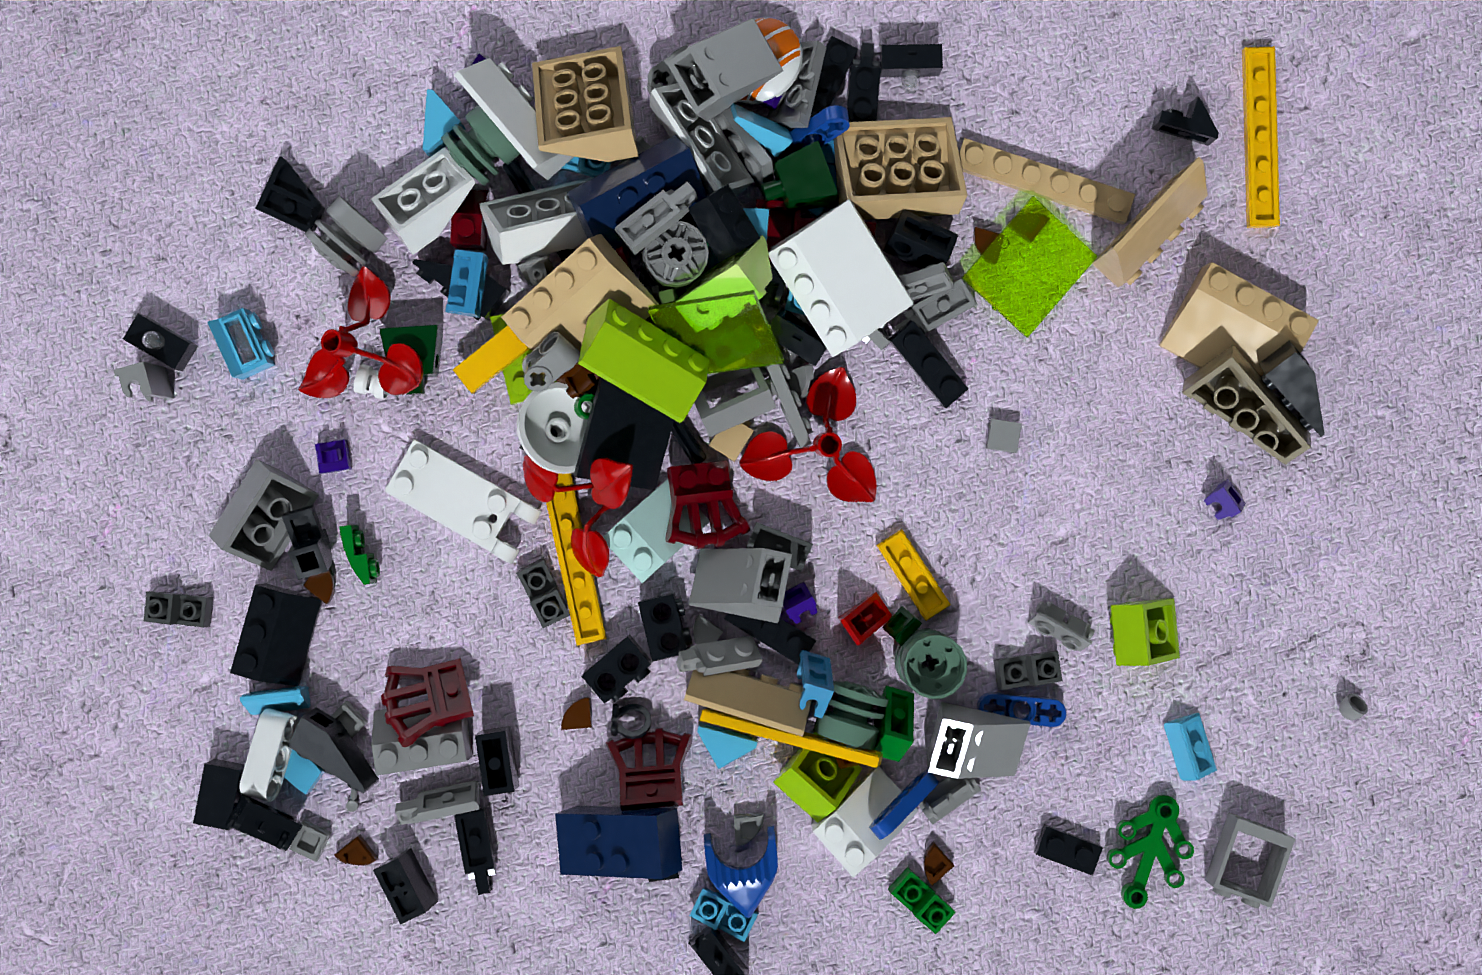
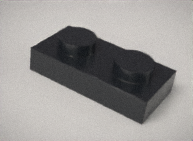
(1068, 849)

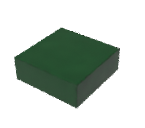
(902, 625)

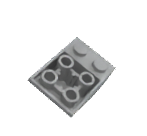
(724, 68)
(742, 582)
(975, 743)

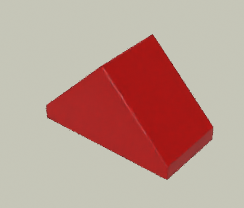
(865, 618)

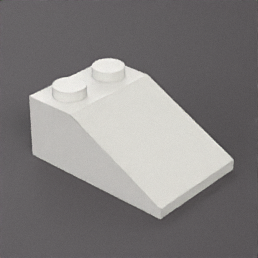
(424, 200)
(847, 828)

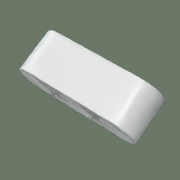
(268, 755)

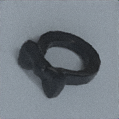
(619, 712)

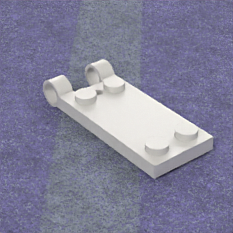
(458, 498)

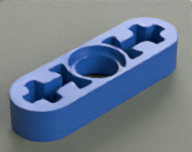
(825, 124)
(1044, 703)
(903, 804)

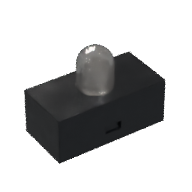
(911, 63)
(796, 338)
(160, 342)

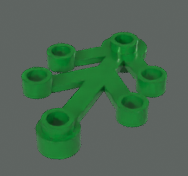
(1151, 846)

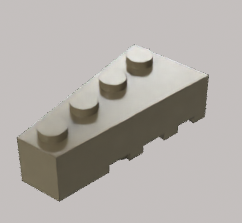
(1241, 398)

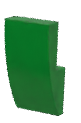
(363, 564)
(921, 900)

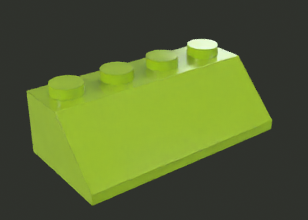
(643, 360)

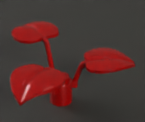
(325, 372)
(828, 397)
(610, 488)

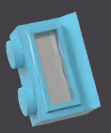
(242, 343)

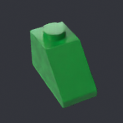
(897, 725)

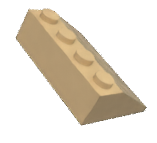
(585, 106)
(900, 167)
(1153, 225)
(575, 292)
(1229, 312)

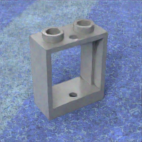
(740, 408)
(1272, 872)

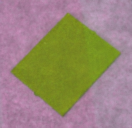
(1029, 267)
(723, 329)

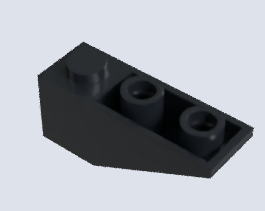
(493, 295)
(1297, 382)
(332, 748)

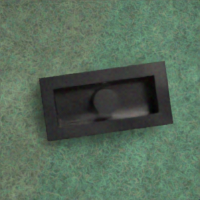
(723, 223)
(497, 761)
(218, 793)

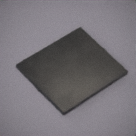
(625, 432)

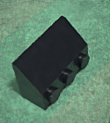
(276, 635)

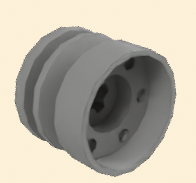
(345, 236)
(670, 272)

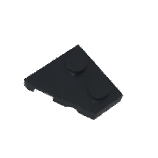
(289, 198)

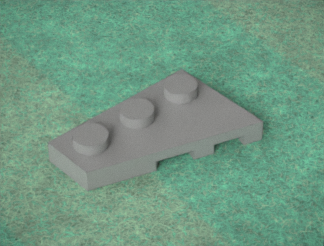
(797, 102)
(748, 149)
(790, 402)

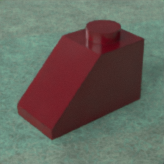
(467, 223)

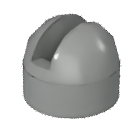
(1353, 707)

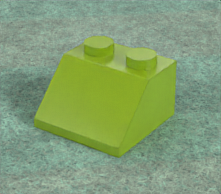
(1145, 632)
(816, 782)

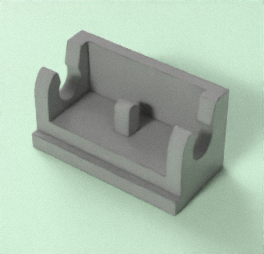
(151, 378)

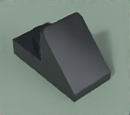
(1195, 127)

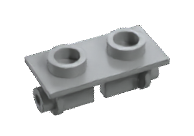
(536, 269)
(1073, 634)
(948, 796)

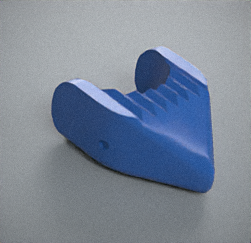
(743, 885)

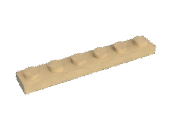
(1045, 181)

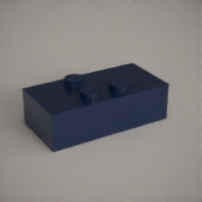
(628, 186)
(619, 842)

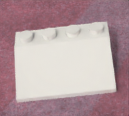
(840, 277)

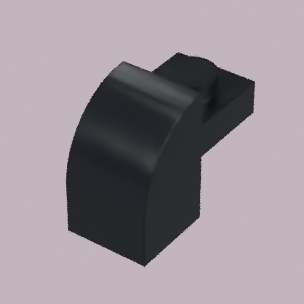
(310, 543)

